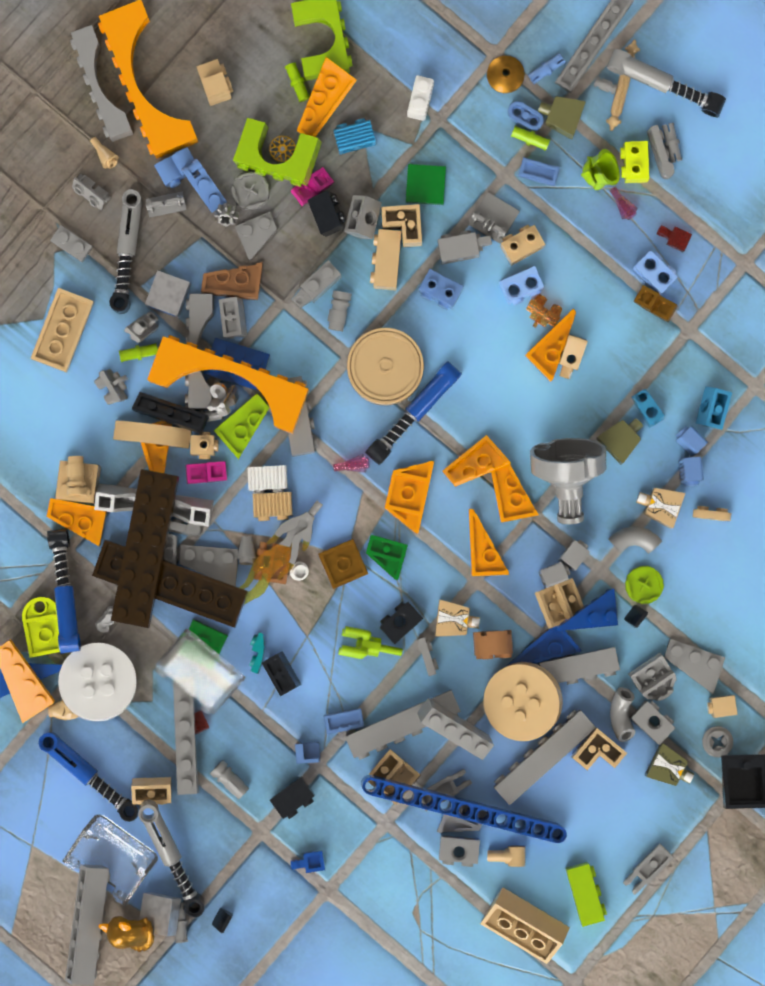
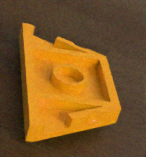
(408, 494)

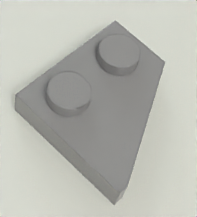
(256, 233)

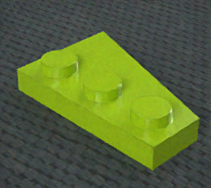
(242, 424)

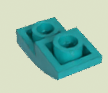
(258, 644)

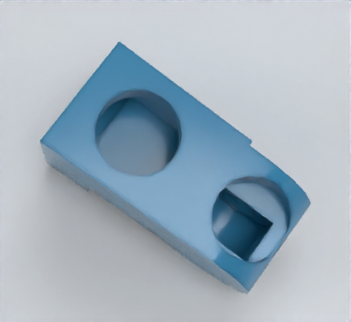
(648, 408)

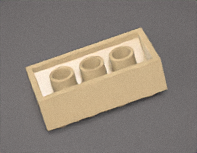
(525, 925)

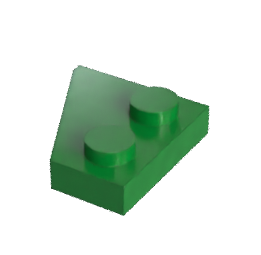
(387, 554)

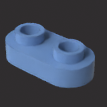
(526, 115)

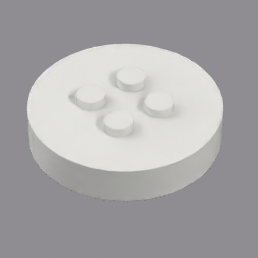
(97, 682)

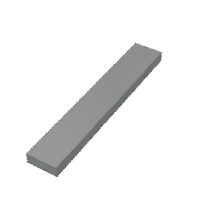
(592, 44)

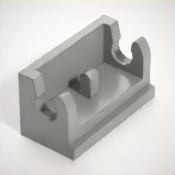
(233, 317)

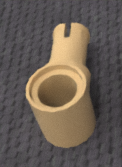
(513, 856)

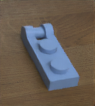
(204, 186)

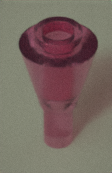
(625, 207)
(356, 464)

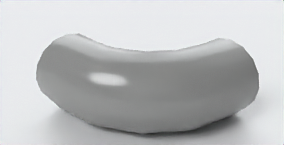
(635, 536)
(620, 714)

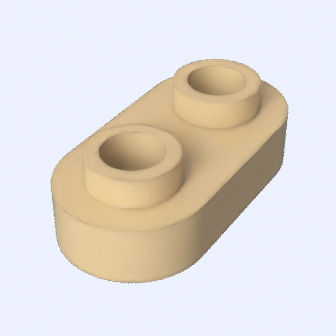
(704, 513)

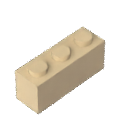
(386, 259)

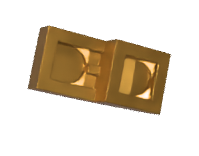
(655, 303)

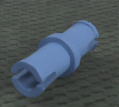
(546, 68)

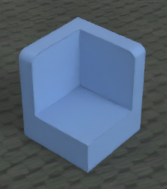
(307, 752)

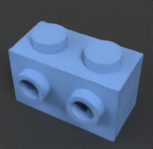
(440, 289)

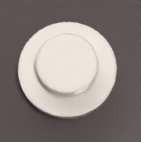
(299, 571)

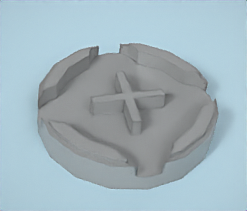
(250, 191)

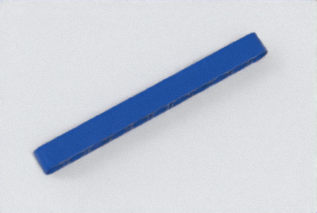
(473, 809)

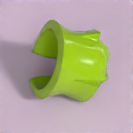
(601, 170)

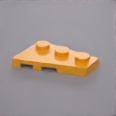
(475, 462)
(78, 518)

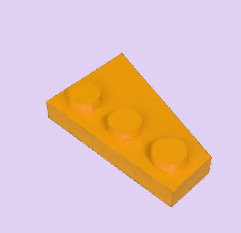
(510, 496)

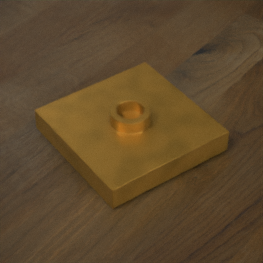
(343, 563)

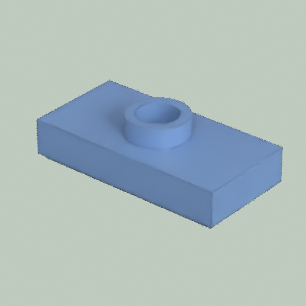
(538, 172)
(344, 721)

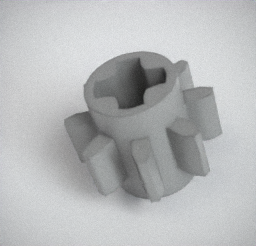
(226, 214)

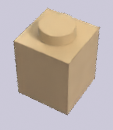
(722, 706)

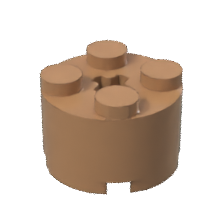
(493, 643)

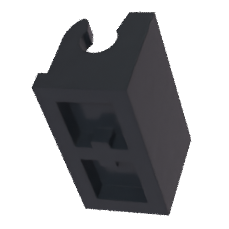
(281, 673)

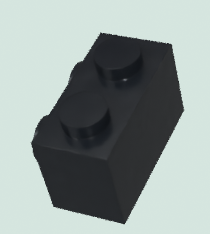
(327, 213)
(292, 798)

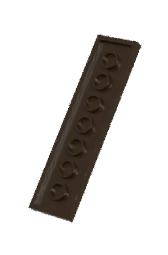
(145, 548)
(180, 587)

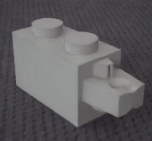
(462, 246)
(317, 284)

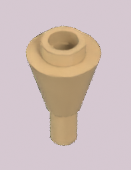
(106, 156)

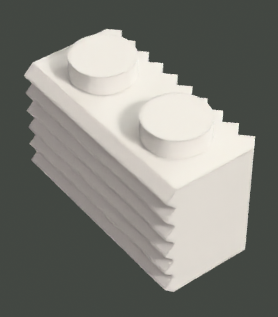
(420, 98)
(267, 478)

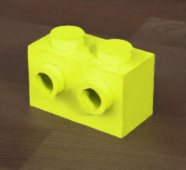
(635, 162)

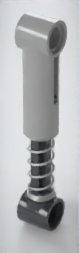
(624, 64)
(126, 248)
(170, 856)

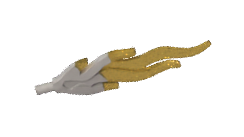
(283, 553)

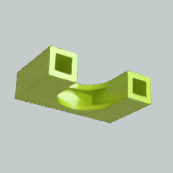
(326, 13)
(296, 169)

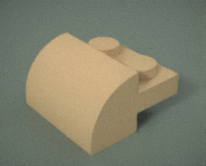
(559, 602)
(395, 769)

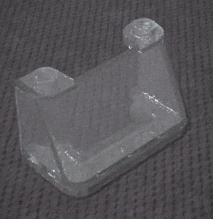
(199, 671)
(114, 848)

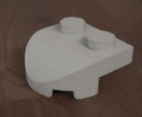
(654, 678)

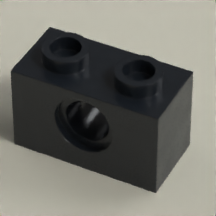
(396, 633)

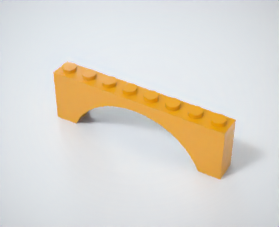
(123, 30)
(180, 359)

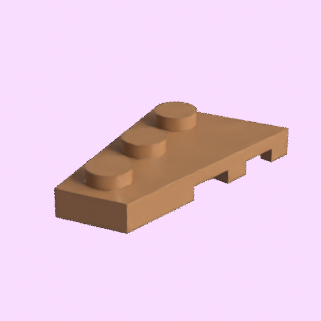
(238, 282)

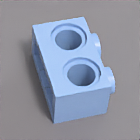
(651, 276)
(519, 281)

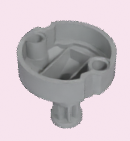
(568, 466)

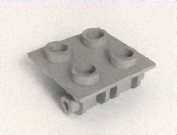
(493, 217)

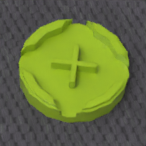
(644, 585)

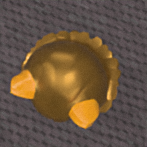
(129, 933)

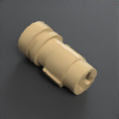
(75, 473)

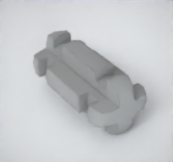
(605, 85)

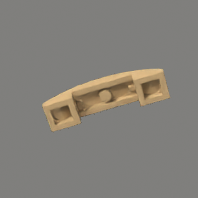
(152, 434)

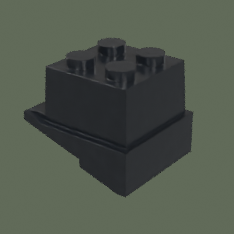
(743, 781)

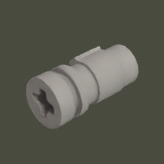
(338, 313)
(229, 779)

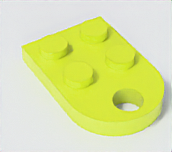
(41, 628)

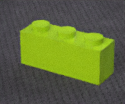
(586, 894)

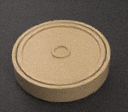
(385, 366)
(523, 701)

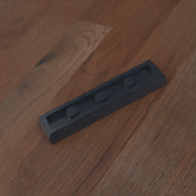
(170, 412)

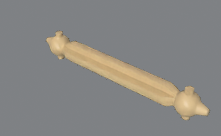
(621, 91)

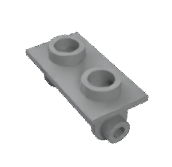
(83, 186)
(165, 204)

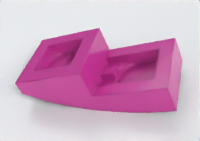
(317, 184)
(206, 472)

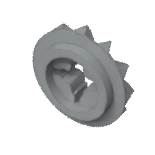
(727, 741)

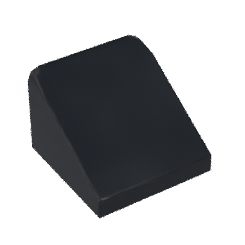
(635, 616)
(222, 920)

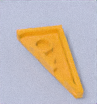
(548, 350)
(484, 556)

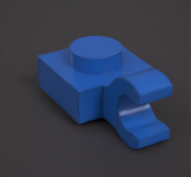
(312, 862)

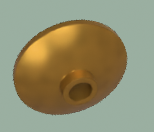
(504, 83)

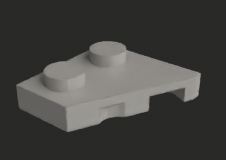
(452, 824)

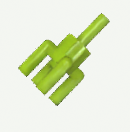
(365, 644)

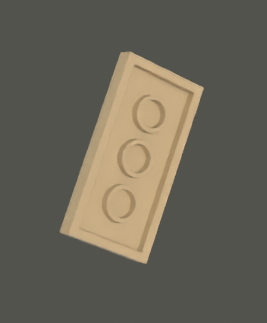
(62, 330)

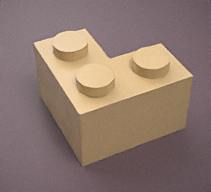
(214, 83)
(405, 218)
(598, 745)

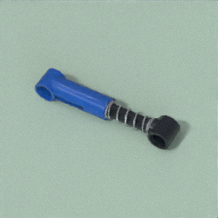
(415, 411)
(64, 593)
(86, 774)

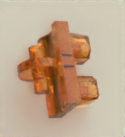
(541, 314)

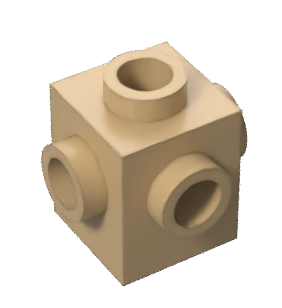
(197, 442)

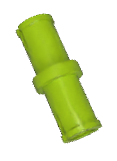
(297, 82)
(530, 138)
(138, 352)

